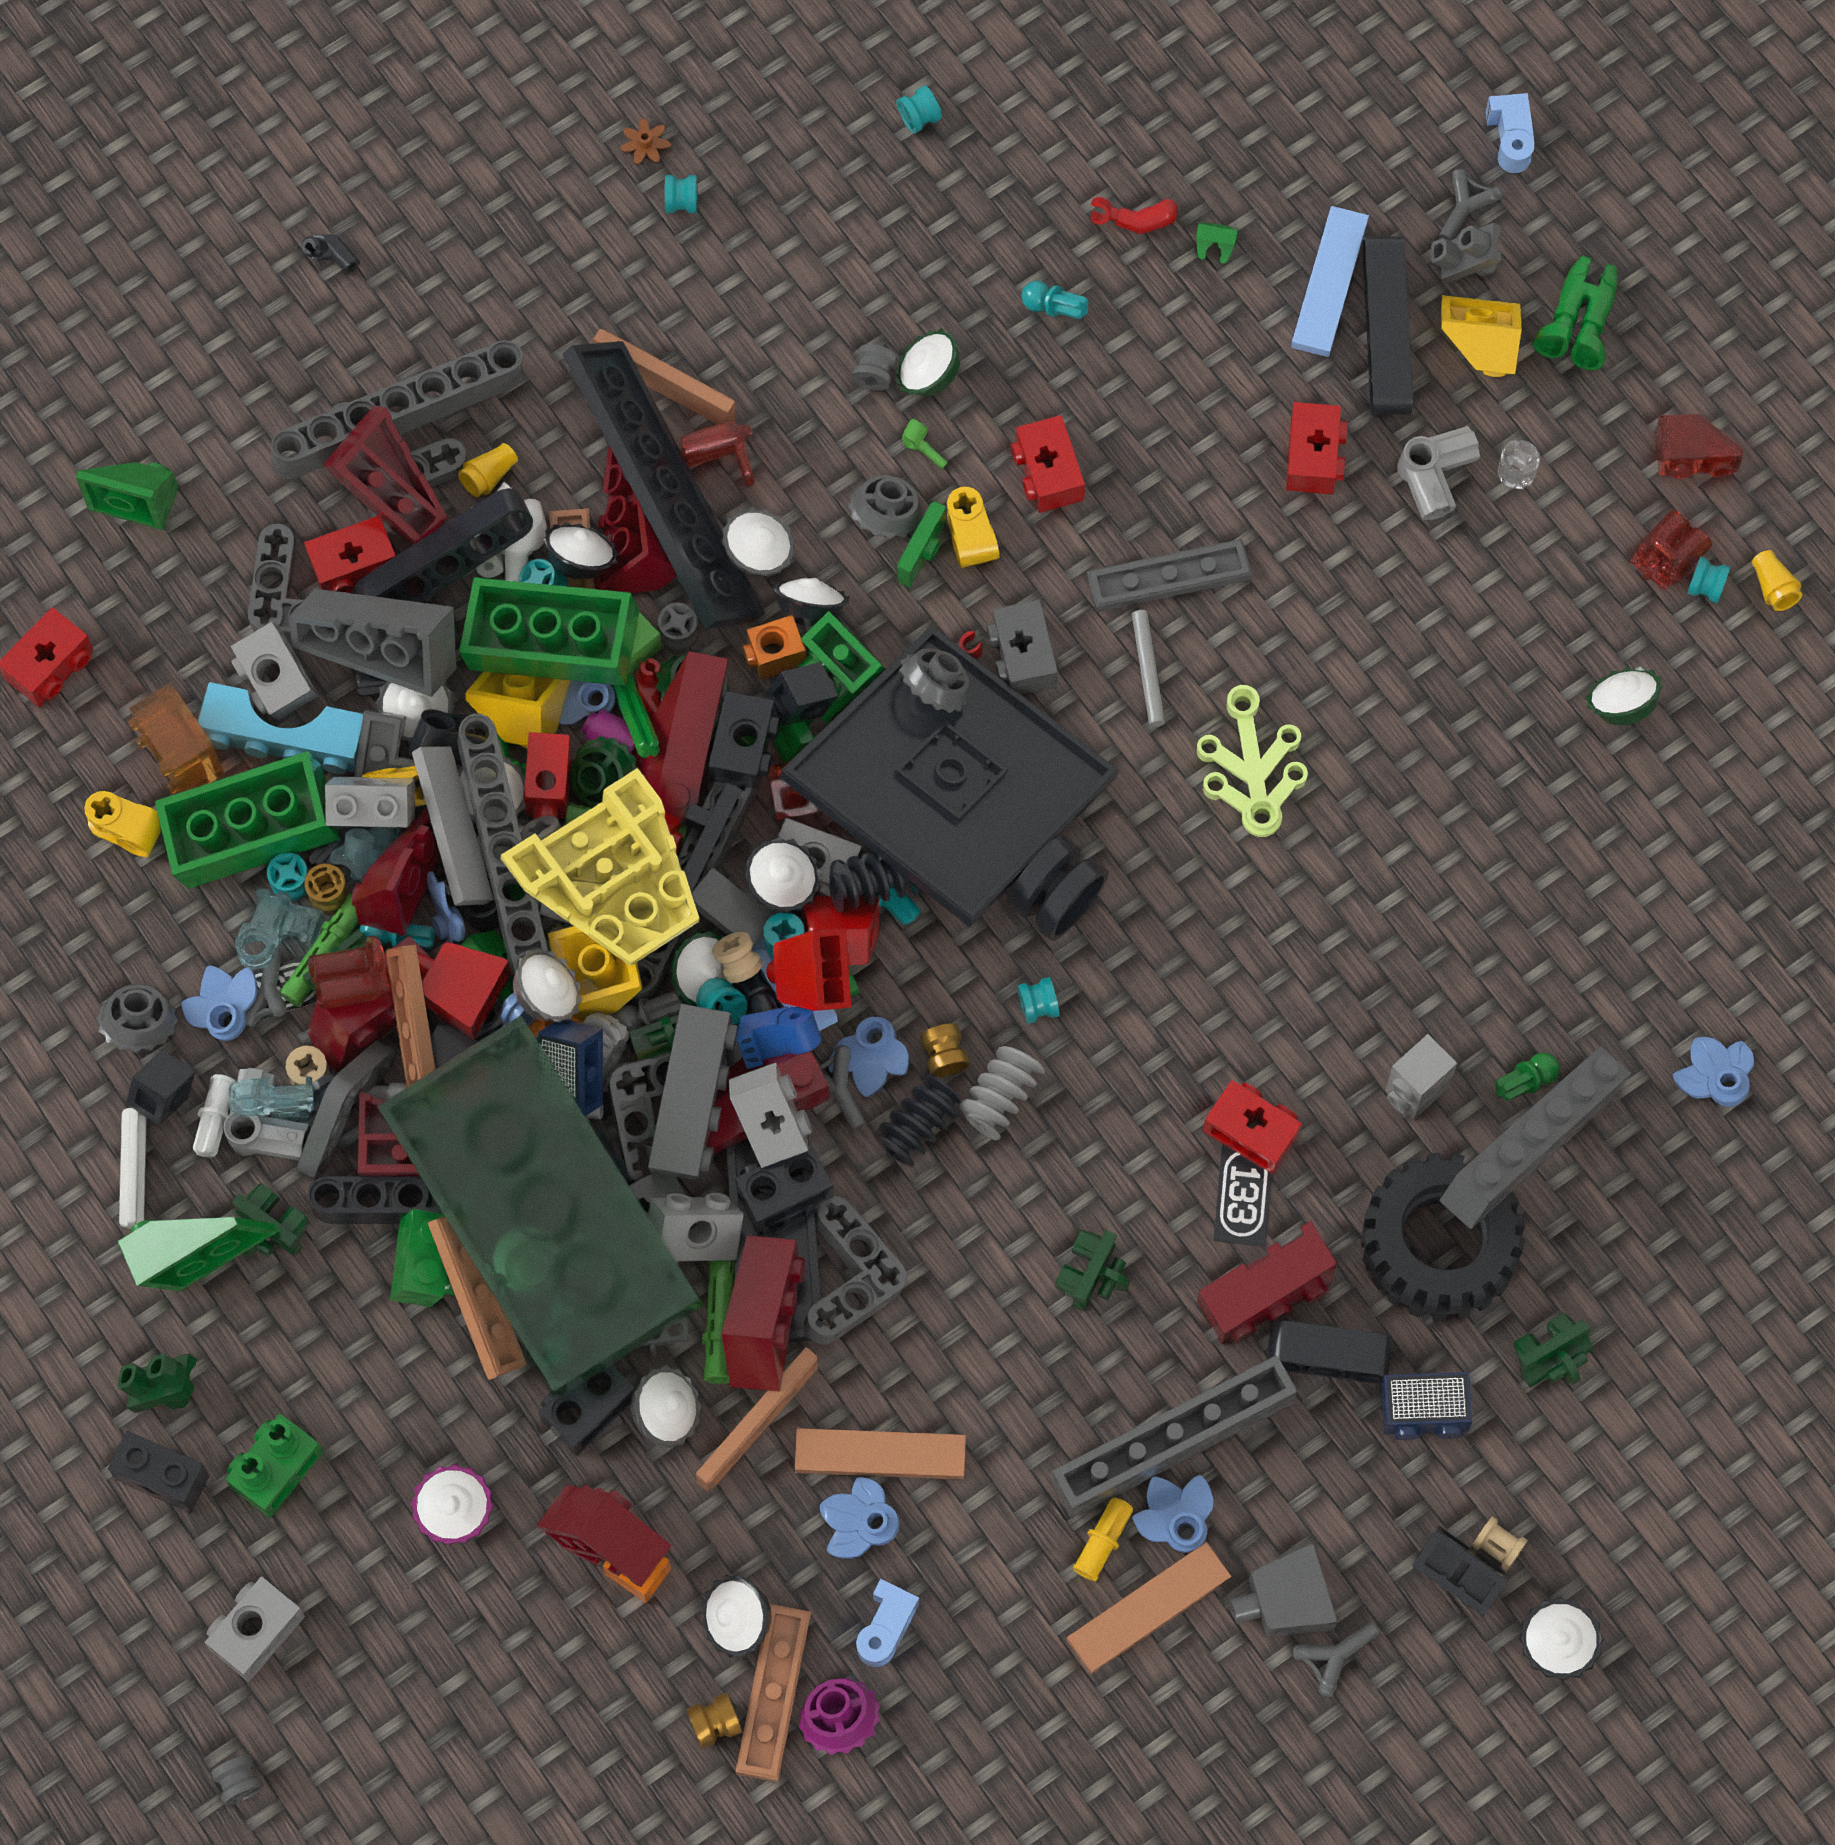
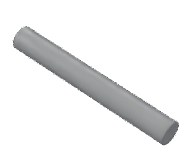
(1148, 668)

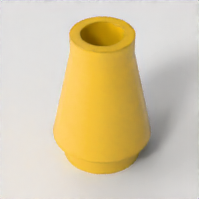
(485, 471)
(1777, 583)

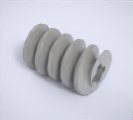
(998, 1089)

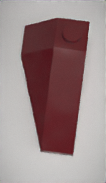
(641, 561)
(398, 879)
(809, 1086)

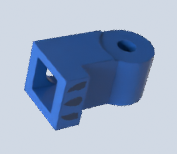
(777, 1034)

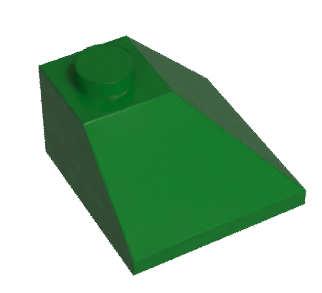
(130, 492)

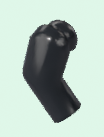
(330, 248)

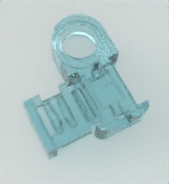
(279, 918)
(258, 1097)

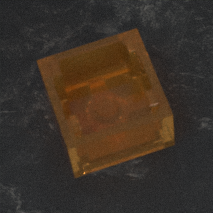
(175, 740)

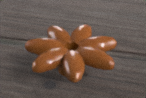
(645, 142)

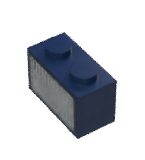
(578, 1057)
(1426, 1405)

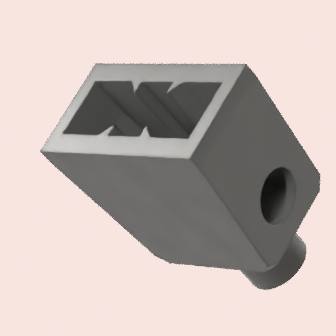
(1288, 1596)

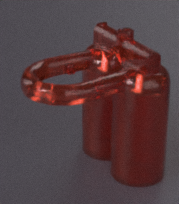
(717, 443)
(1670, 550)
(350, 975)

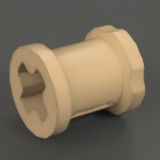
(1499, 1543)

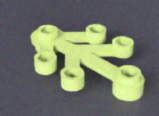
(1252, 769)

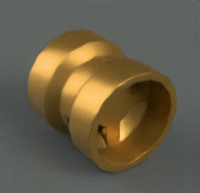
(329, 895)
(944, 1049)
(714, 1720)

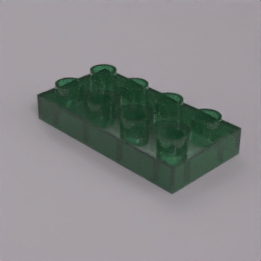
(540, 1206)

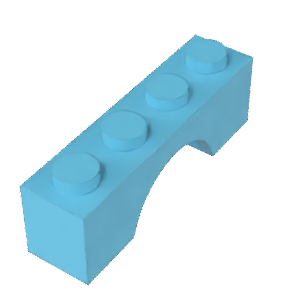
(232, 722)

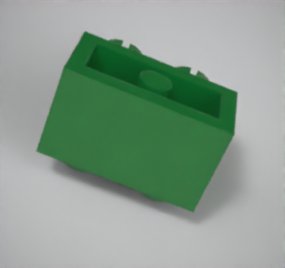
(842, 655)
(418, 1268)
(273, 1464)

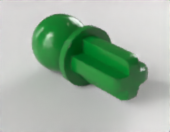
(1528, 1076)

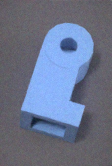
(1515, 130)
(881, 1639)

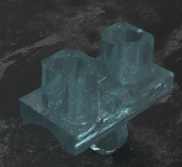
(363, 849)

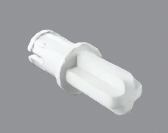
(213, 1116)

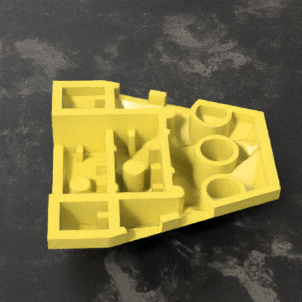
(612, 872)

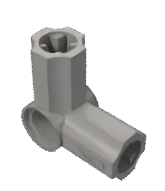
(1440, 454)
(271, 1135)

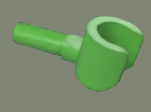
(914, 438)

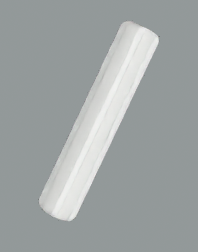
(132, 1168)

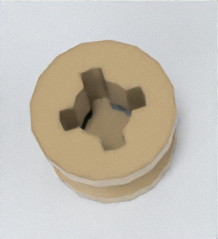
(737, 957)
(299, 1057)

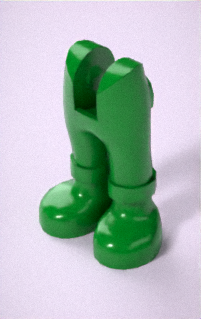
(1588, 349)

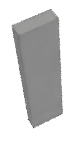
(452, 826)

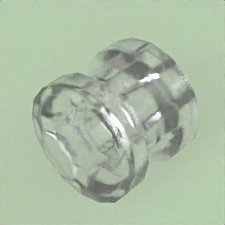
(1522, 455)

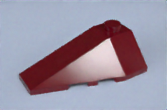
(686, 733)

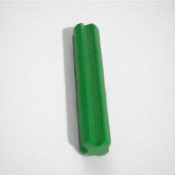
(637, 718)

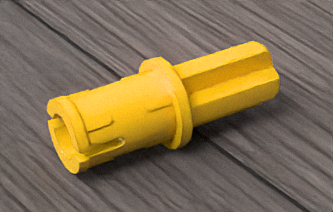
(1103, 1539)

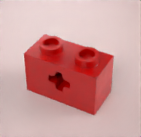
(1311, 427)
(1048, 443)
(332, 552)
(52, 639)
(1264, 1144)

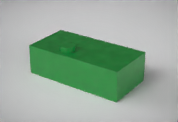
(549, 631)
(245, 820)

